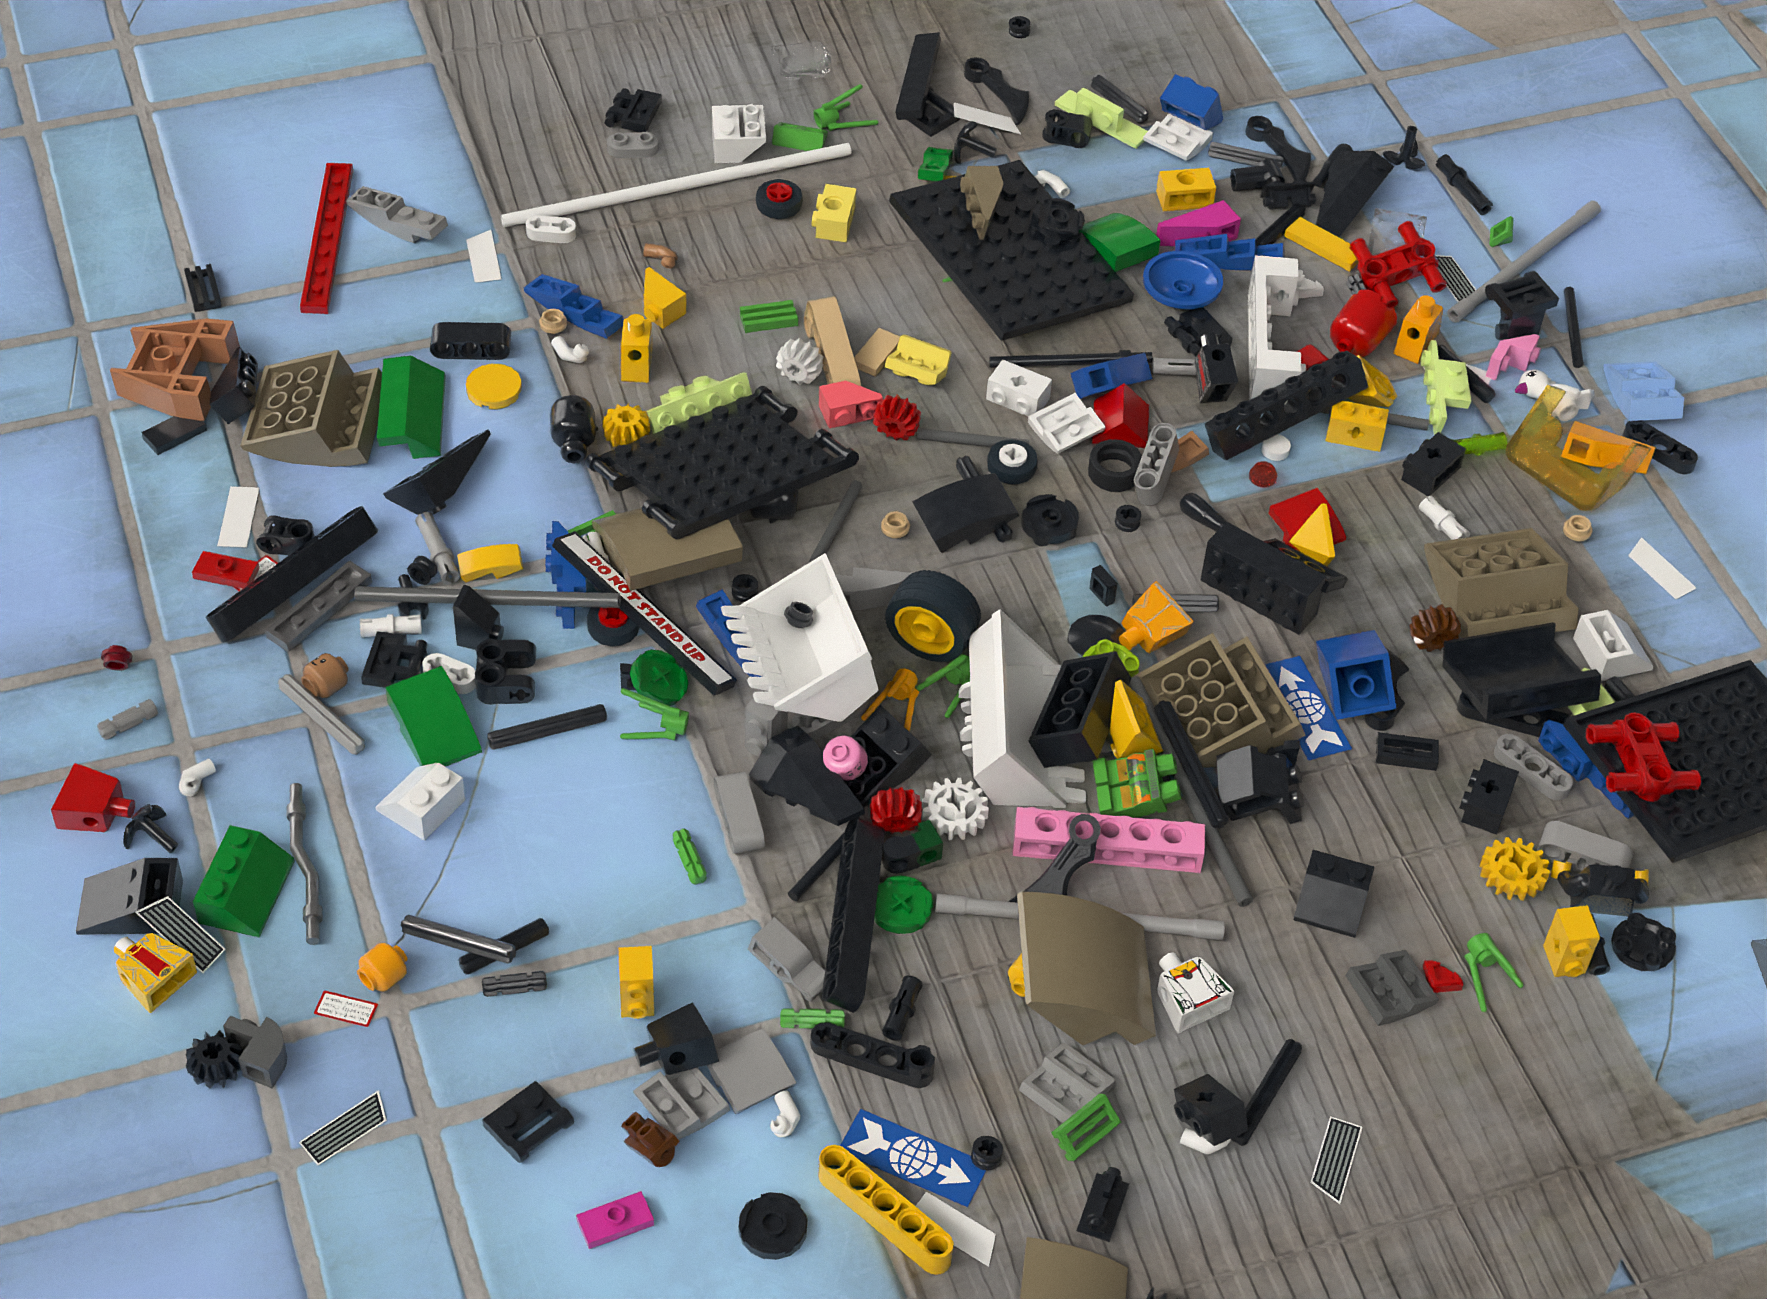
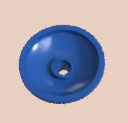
(1182, 280)

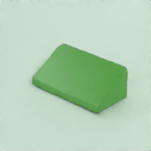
(798, 136)

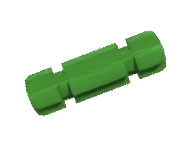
(689, 856)
(811, 1017)

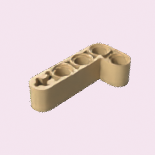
(826, 326)

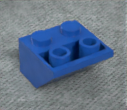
(1192, 102)

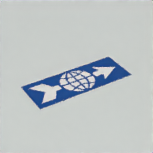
(1305, 699)
(913, 1157)

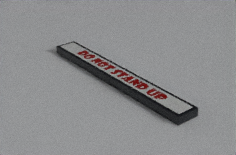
(645, 614)

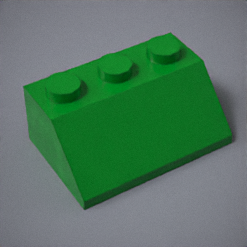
(242, 882)

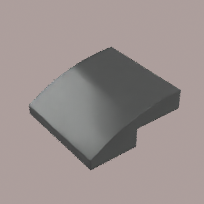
(1392, 987)

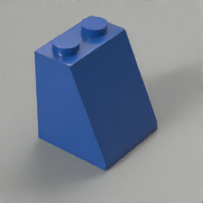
(1356, 674)

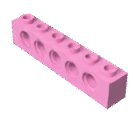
(1120, 842)

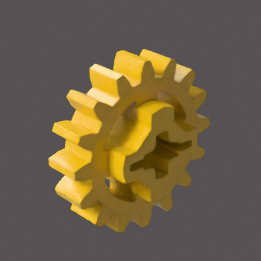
(1514, 868)

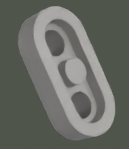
(632, 145)

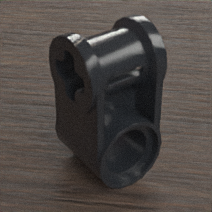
(1069, 129)
(286, 535)

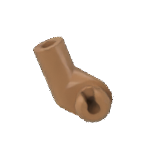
(661, 252)

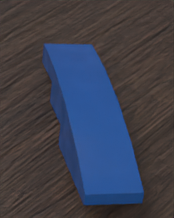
(1229, 254)
(577, 308)
(711, 611)

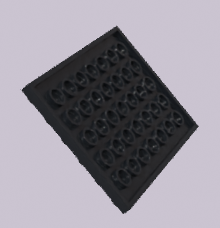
(1015, 273)
(1719, 736)

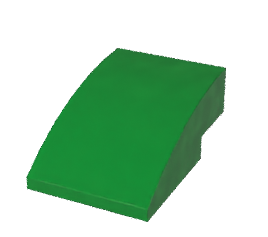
(1121, 240)
(433, 718)

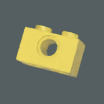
(834, 212)

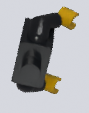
(1603, 887)

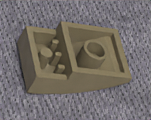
(1069, 1272)

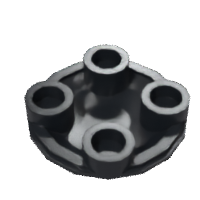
(1090, 630)
(1643, 943)

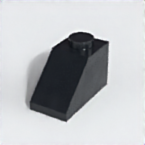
(475, 619)

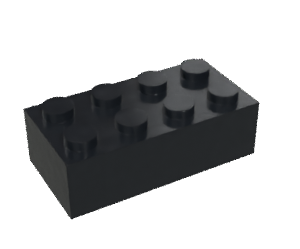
(1262, 578)
(1078, 710)

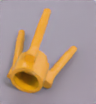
(900, 688)

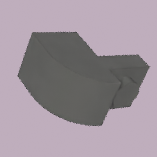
(263, 1049)

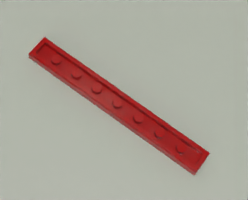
(326, 238)

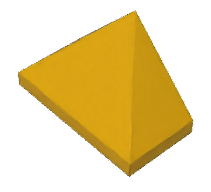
(1316, 537)

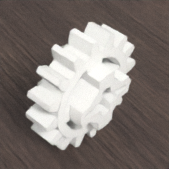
(955, 808)

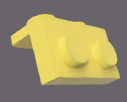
(919, 360)

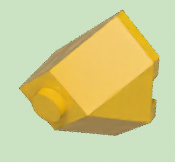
(1379, 390)

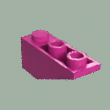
(1203, 222)

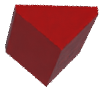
(1123, 416)

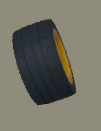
(932, 616)

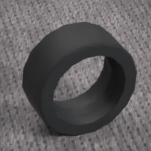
(1115, 450)

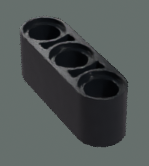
(470, 341)

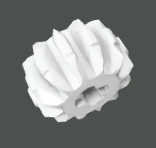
(799, 361)

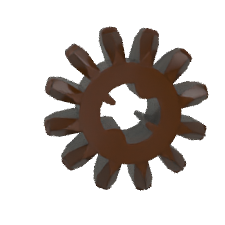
(1434, 627)

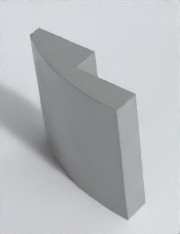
(751, 1071)
(1066, 1082)
(682, 1101)

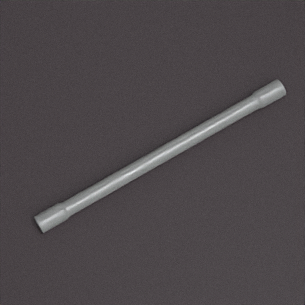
(1580, 218)
(1196, 928)

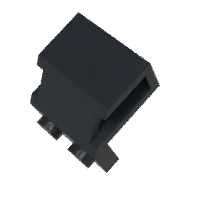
(1257, 783)

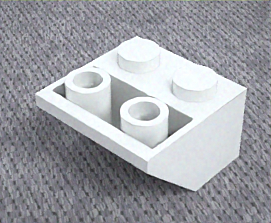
(737, 131)
(1610, 645)

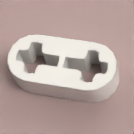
(550, 229)
(454, 669)

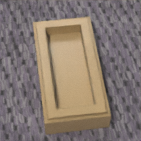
(875, 352)

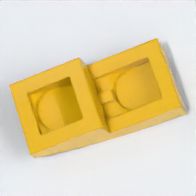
(494, 559)

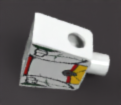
(1192, 991)

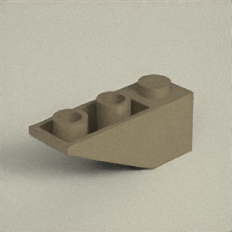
(982, 191)

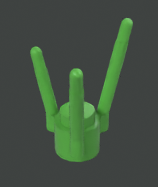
(828, 113)
(956, 673)
(672, 719)
(1486, 953)

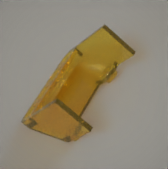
(1536, 453)

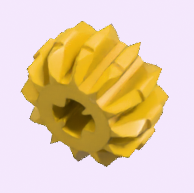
(625, 424)

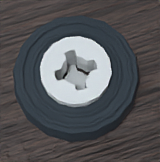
(1012, 461)

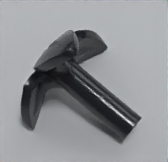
(965, 140)
(1407, 151)
(143, 820)

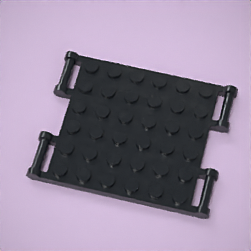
(722, 463)

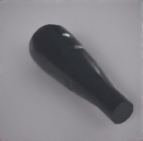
(1323, 174)
(1201, 511)

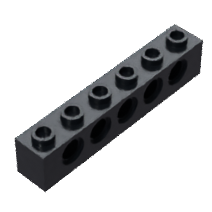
(1278, 416)

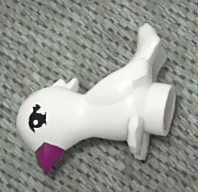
(1534, 382)

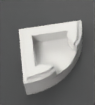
(1309, 288)

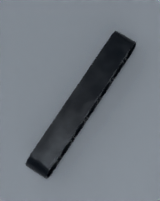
(291, 574)
(853, 915)

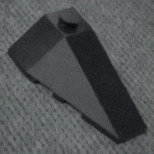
(1349, 186)
(438, 479)
(796, 770)

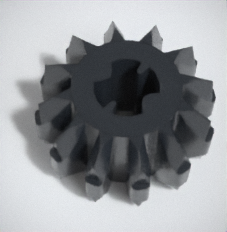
(214, 1059)

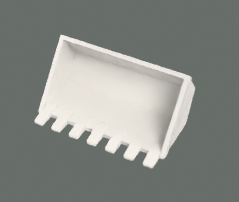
(811, 668)
(1007, 695)

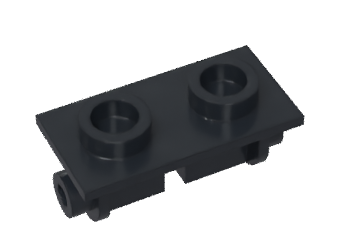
(1276, 194)
(1103, 1205)

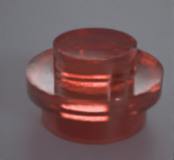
(1263, 474)

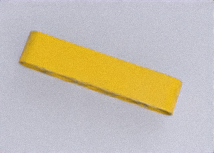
(888, 1223)

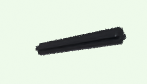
(1191, 764)

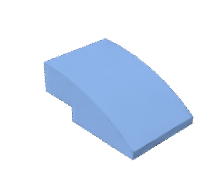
(1644, 391)

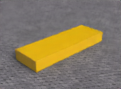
(1321, 243)

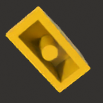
(662, 299)

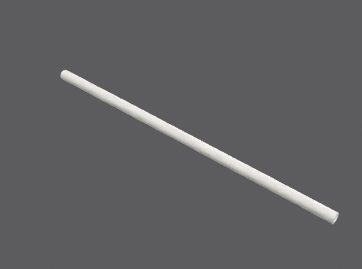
(678, 184)

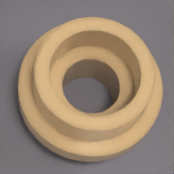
(553, 321)
(895, 525)
(1578, 528)

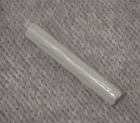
(321, 714)

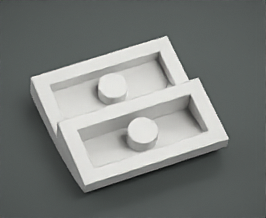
(1178, 137)
(1065, 423)

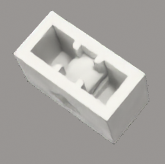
(1018, 388)

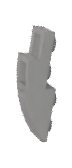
(391, 215)
(870, 587)

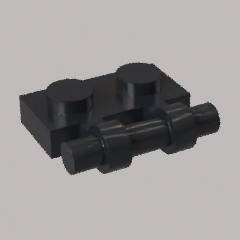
(640, 109)
(1197, 323)
(386, 656)

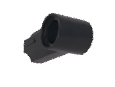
(1256, 176)

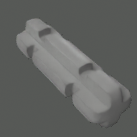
(127, 719)

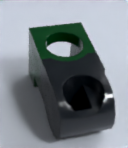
(913, 850)

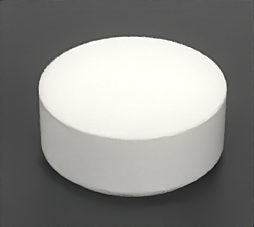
(1276, 448)

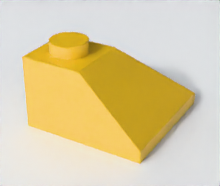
(1131, 724)

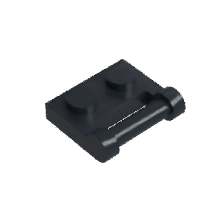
(933, 120)
(1522, 295)
(521, 1115)

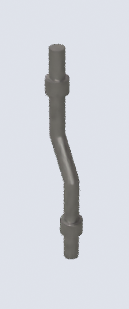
(312, 910)

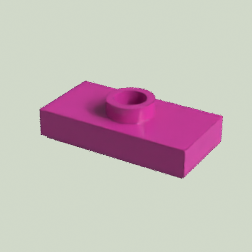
(615, 1220)

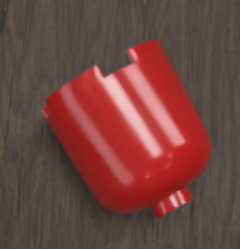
(1362, 323)

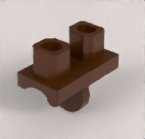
(650, 1140)

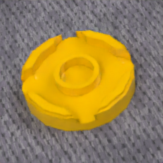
(493, 386)

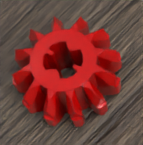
(897, 417)
(896, 810)

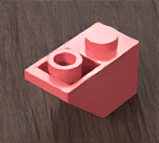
(847, 403)

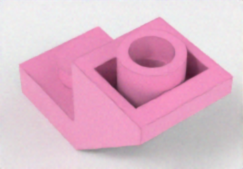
(1514, 352)

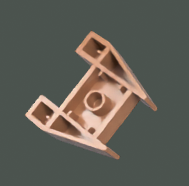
(165, 361)

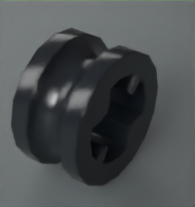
(1019, 27)
(1130, 524)
(422, 570)
(744, 594)
(991, 1145)

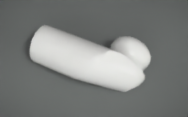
(575, 355)
(192, 777)

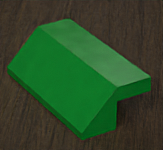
(411, 406)

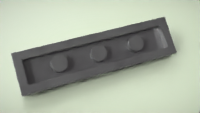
(317, 606)

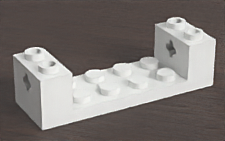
(1271, 293)

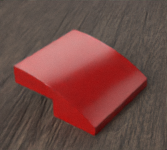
(1295, 511)

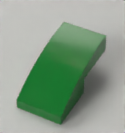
(935, 164)

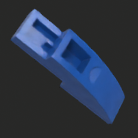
(563, 574)
(1573, 760)

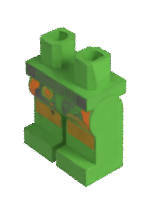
(1135, 784)

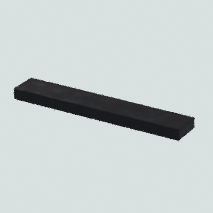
(918, 76)

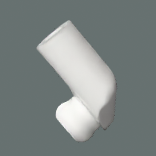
(1054, 182)
(788, 1116)
(1192, 1140)

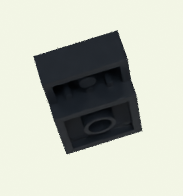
(965, 510)

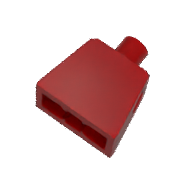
(90, 801)

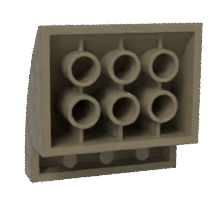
(314, 412)
(649, 555)
(1502, 582)
(1223, 698)
(1085, 967)

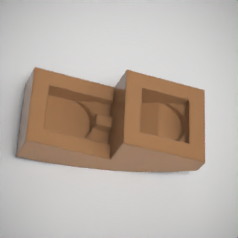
(1190, 451)

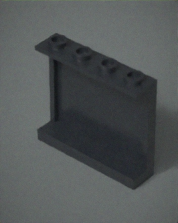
(1518, 672)

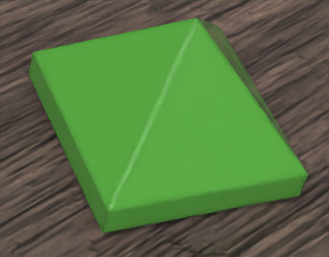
(1502, 232)

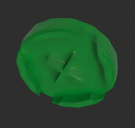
(659, 677)
(903, 905)

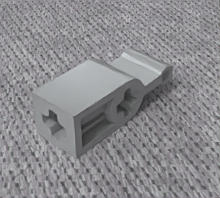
(788, 958)

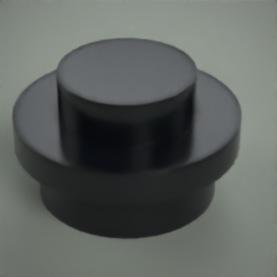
(799, 615)

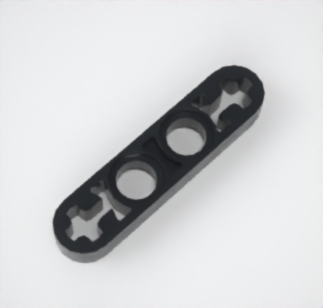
(1513, 723)

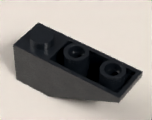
(236, 387)

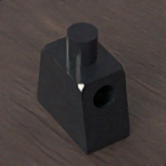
(678, 1042)

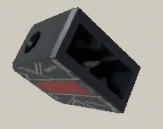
(1215, 370)

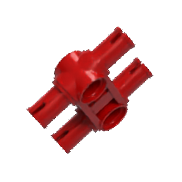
(1398, 264)
(1643, 757)

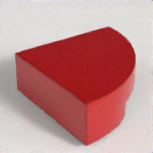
(1441, 978)

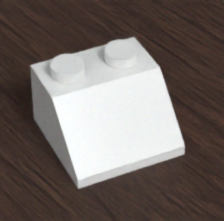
(424, 799)

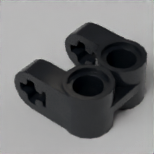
(491, 676)

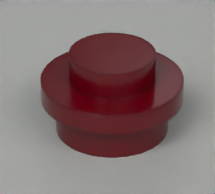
(116, 658)

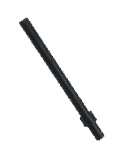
(1064, 359)

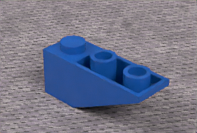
(1110, 375)

